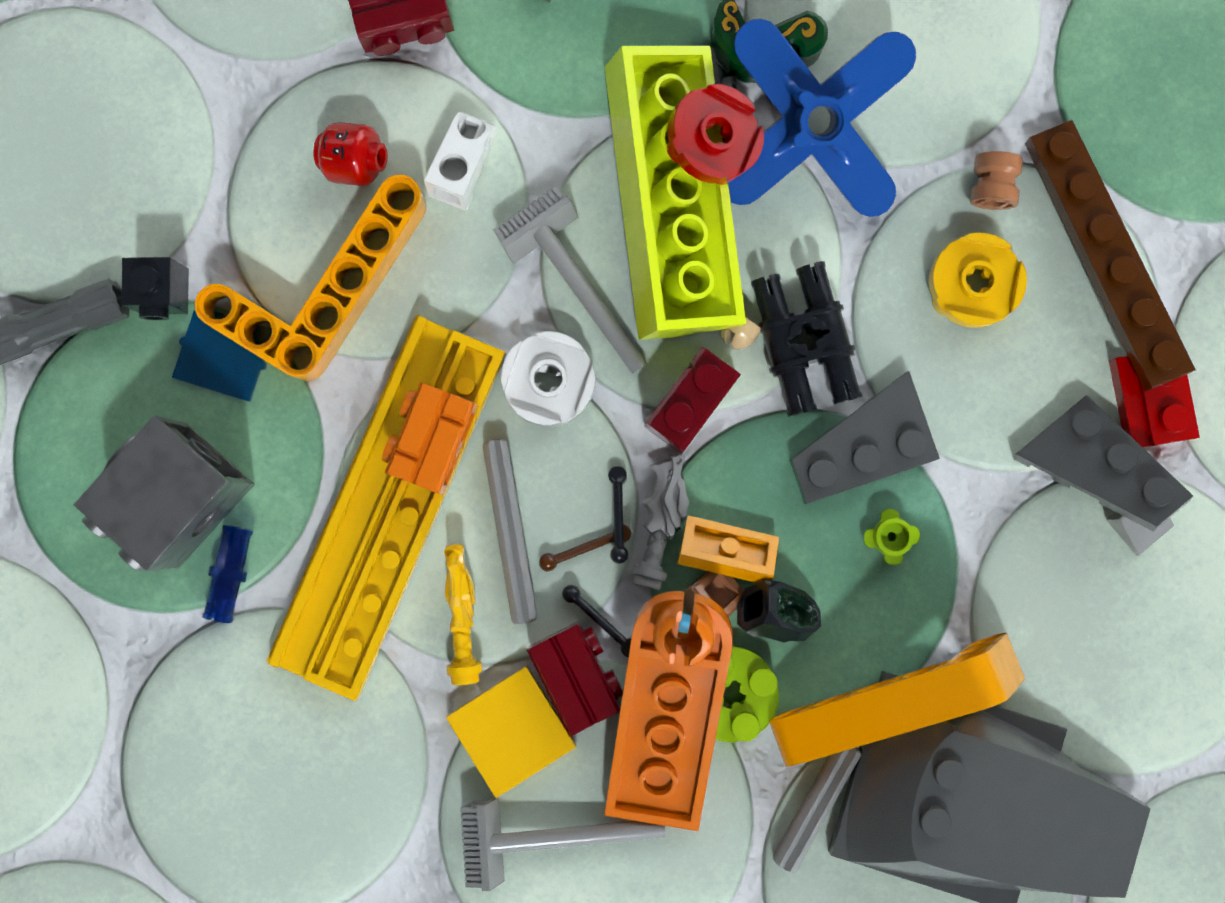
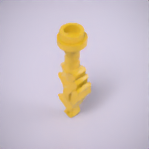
(461, 598)

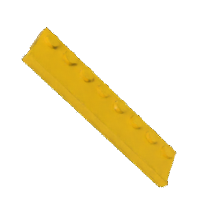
(377, 523)

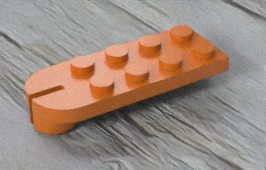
(670, 712)

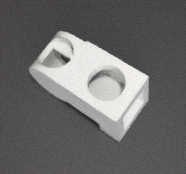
(460, 160)

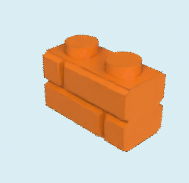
(429, 437)

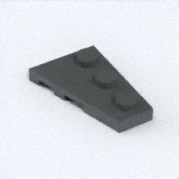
(868, 445)
(1105, 462)

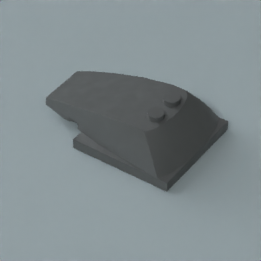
(988, 812)

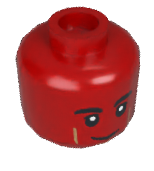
(350, 154)

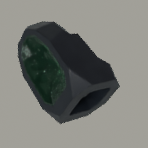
(777, 612)

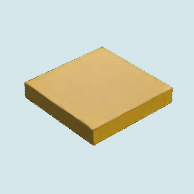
(511, 731)

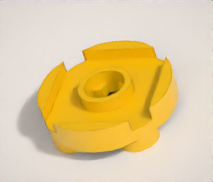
(999, 266)

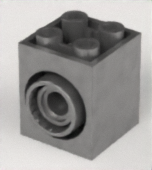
(162, 495)

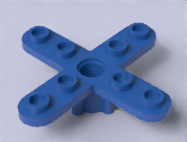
(844, 94)

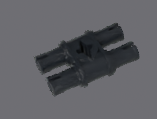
(820, 318)

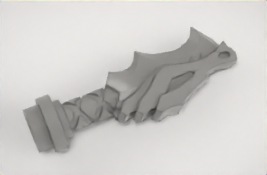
(665, 509)

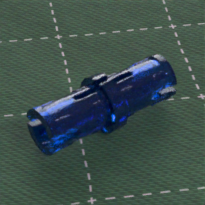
(227, 574)

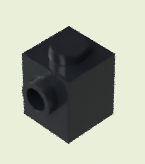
(155, 287)

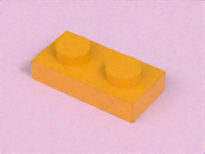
(728, 550)

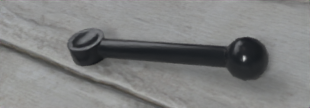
(617, 477)
(572, 595)

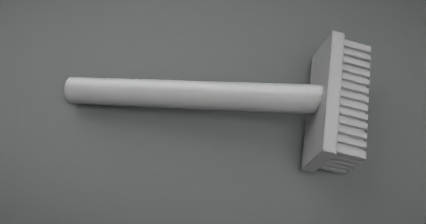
(537, 227)
(486, 844)

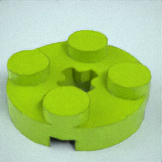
(760, 701)

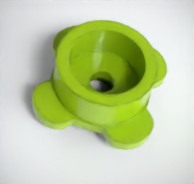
(891, 550)

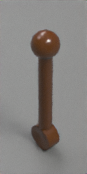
(549, 561)

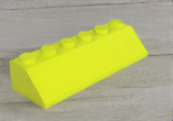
(673, 223)

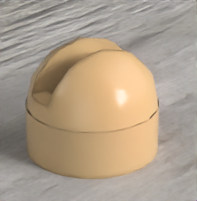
(741, 336)

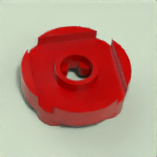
(696, 152)

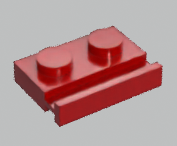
(1156, 415)

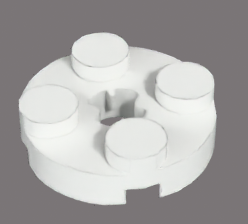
(535, 356)

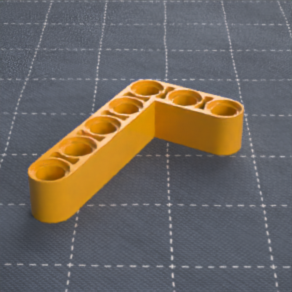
(328, 292)
(968, 683)

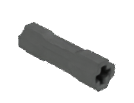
(83, 310)

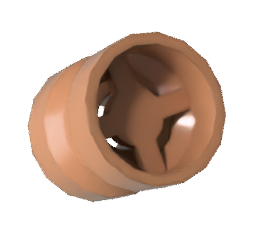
(996, 180)

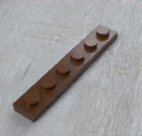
(1109, 256)

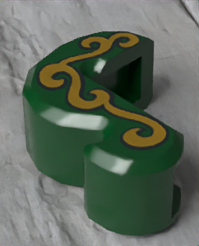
(804, 32)

